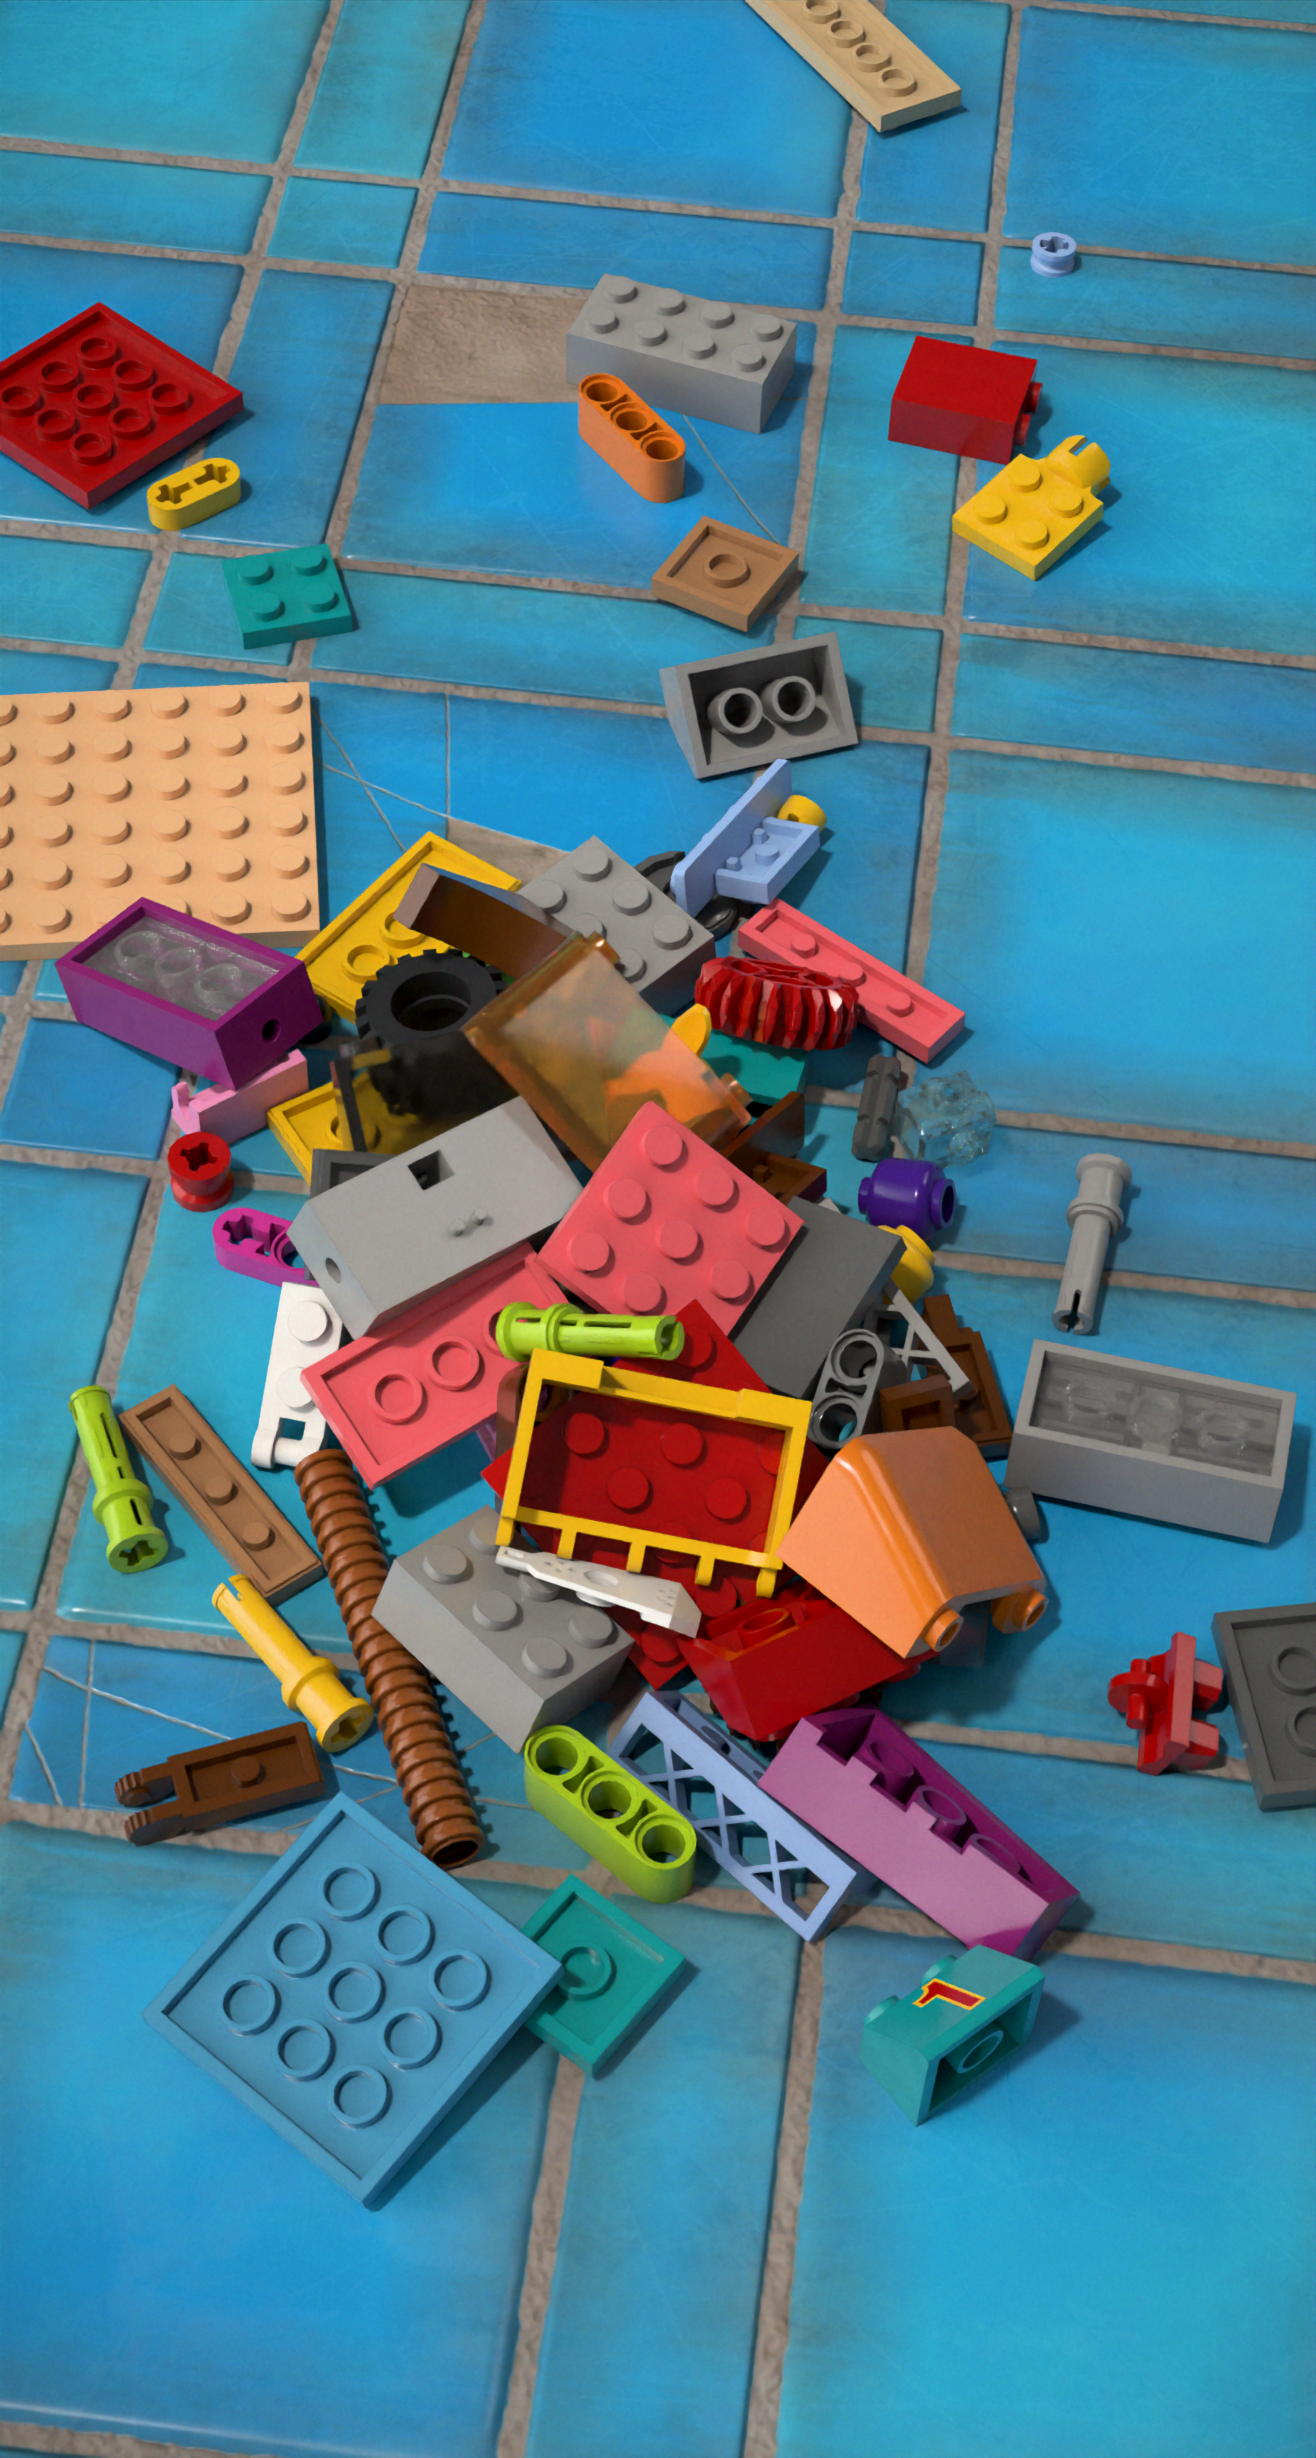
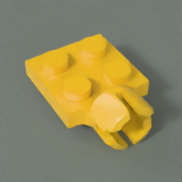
(1037, 506)

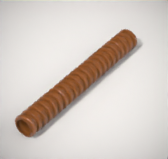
(392, 1674)

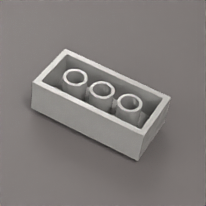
(683, 351)

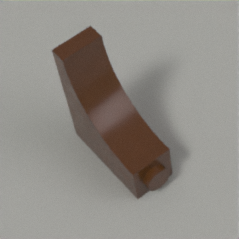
(481, 920)

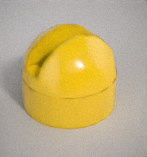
(803, 811)

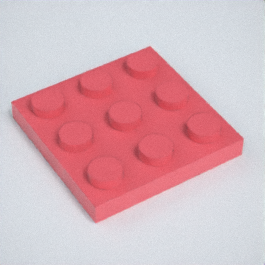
(668, 1227)

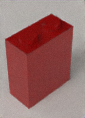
(964, 400)

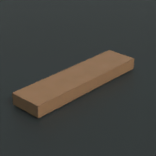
(220, 1495)

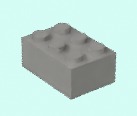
(648, 930)
(497, 1635)

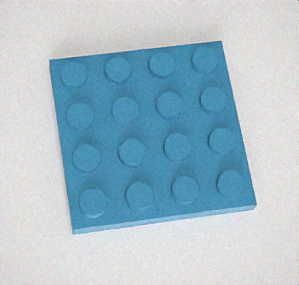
(353, 1997)

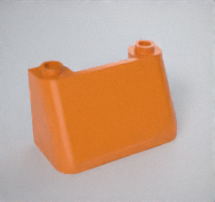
(913, 1534)

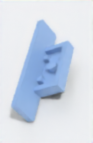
(748, 850)

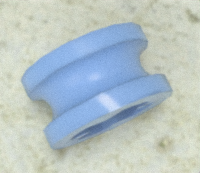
(1053, 254)

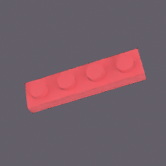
(887, 998)

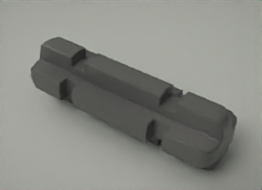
(876, 1107)

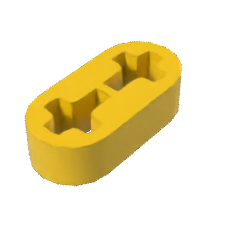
(194, 494)

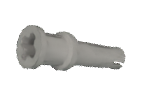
(1094, 1220)

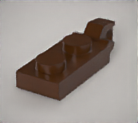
(981, 1410)

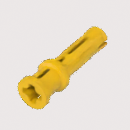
(307, 1680)

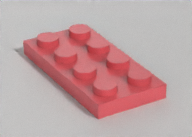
(427, 1370)

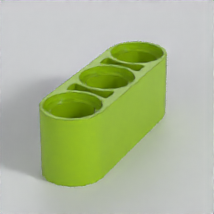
(616, 1843)

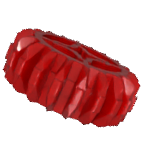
(777, 1003)

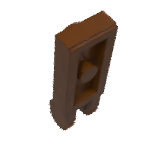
(222, 1783)

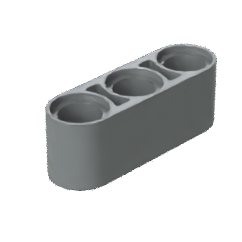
(845, 1396)

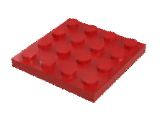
(104, 404)
(663, 1476)

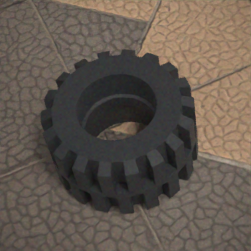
(425, 996)

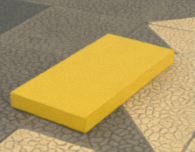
(367, 935)

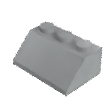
(759, 705)

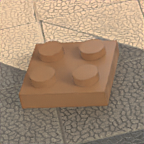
(724, 573)

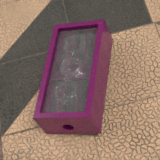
(190, 992)

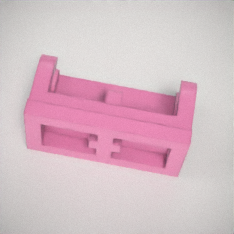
(243, 1111)

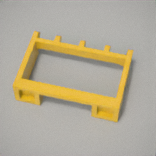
(741, 1406)

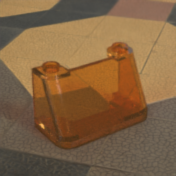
(596, 1051)

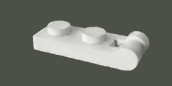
(303, 1335)

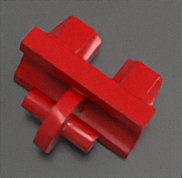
(1160, 1702)

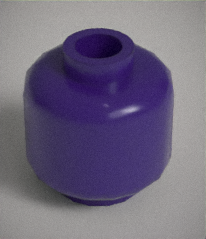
(908, 1195)

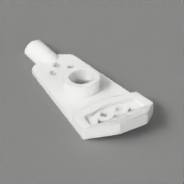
(655, 1598)

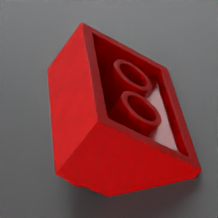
(789, 1660)

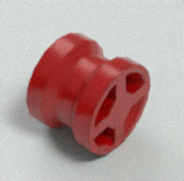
(212, 1182)

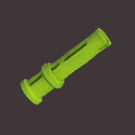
(571, 1332)
(121, 1499)

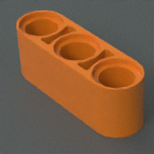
(631, 438)

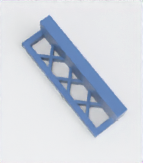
(735, 1775)

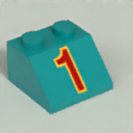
(951, 2028)

